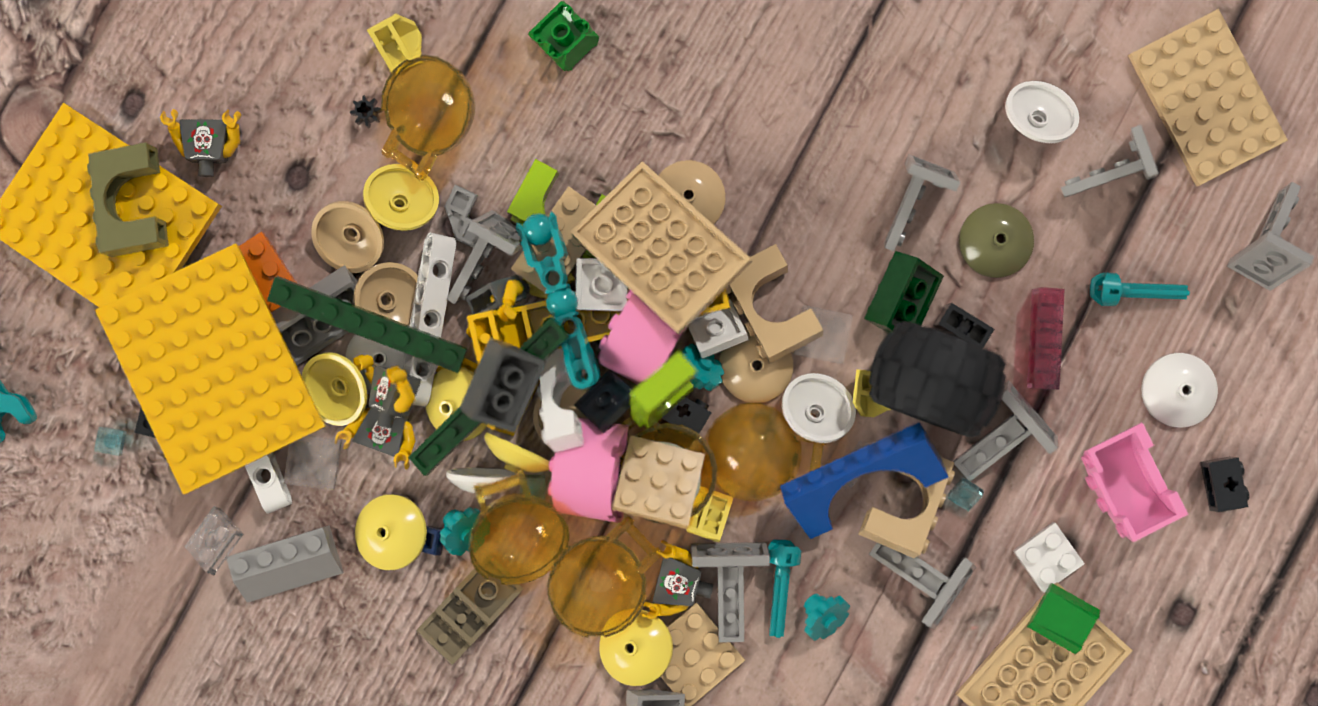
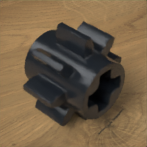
(361, 107)

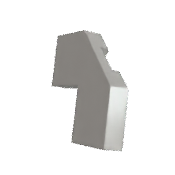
(458, 210)

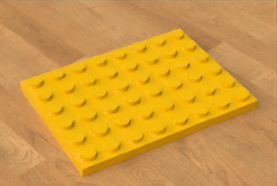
(51, 222)
(210, 368)

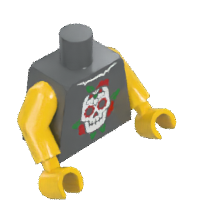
(204, 139)
(499, 296)
(391, 389)
(392, 441)
(676, 583)

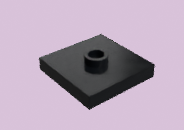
(605, 401)

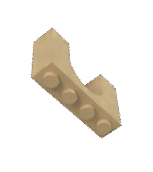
(773, 338)
(908, 535)

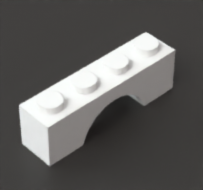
(561, 426)

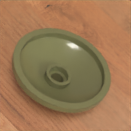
(981, 247)

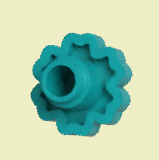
(708, 369)
(457, 530)
(824, 615)

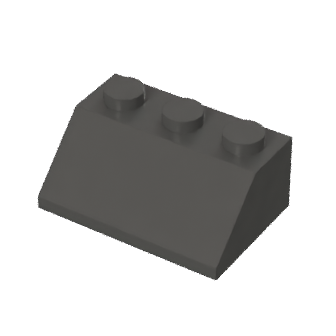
(502, 385)

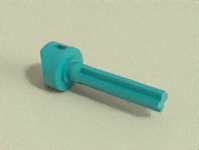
(1113, 290)
(783, 555)

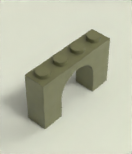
(108, 173)

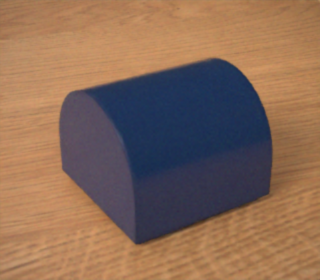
(432, 544)

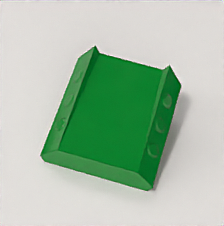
(564, 36)
(1064, 618)

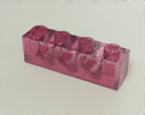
(1045, 338)

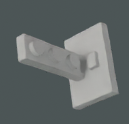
(1121, 168)
(921, 171)
(492, 232)
(1271, 258)
(1007, 436)
(730, 562)
(926, 579)

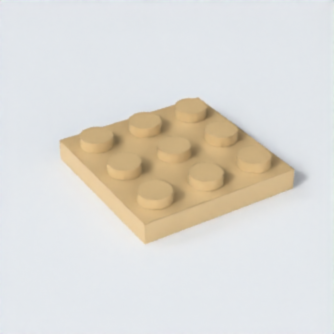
(658, 482)
(697, 655)

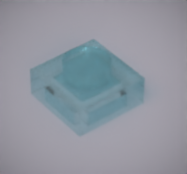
(110, 441)
(536, 485)
(965, 494)

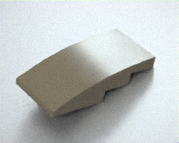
(466, 614)

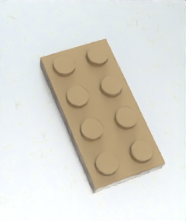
(569, 211)

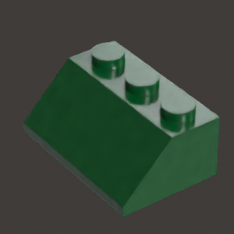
(904, 292)

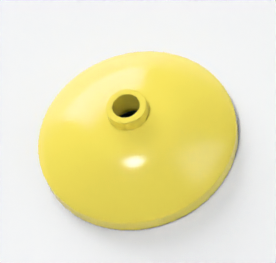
(398, 186)
(335, 388)
(449, 389)
(515, 456)
(403, 527)
(650, 656)

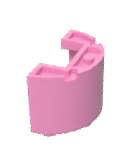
(637, 342)
(588, 475)
(1131, 484)

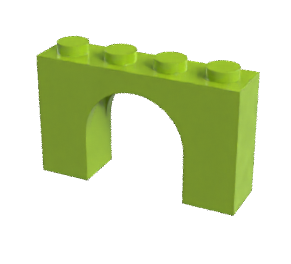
(533, 194)
(662, 391)

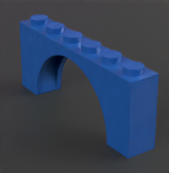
(903, 451)

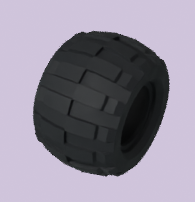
(938, 378)

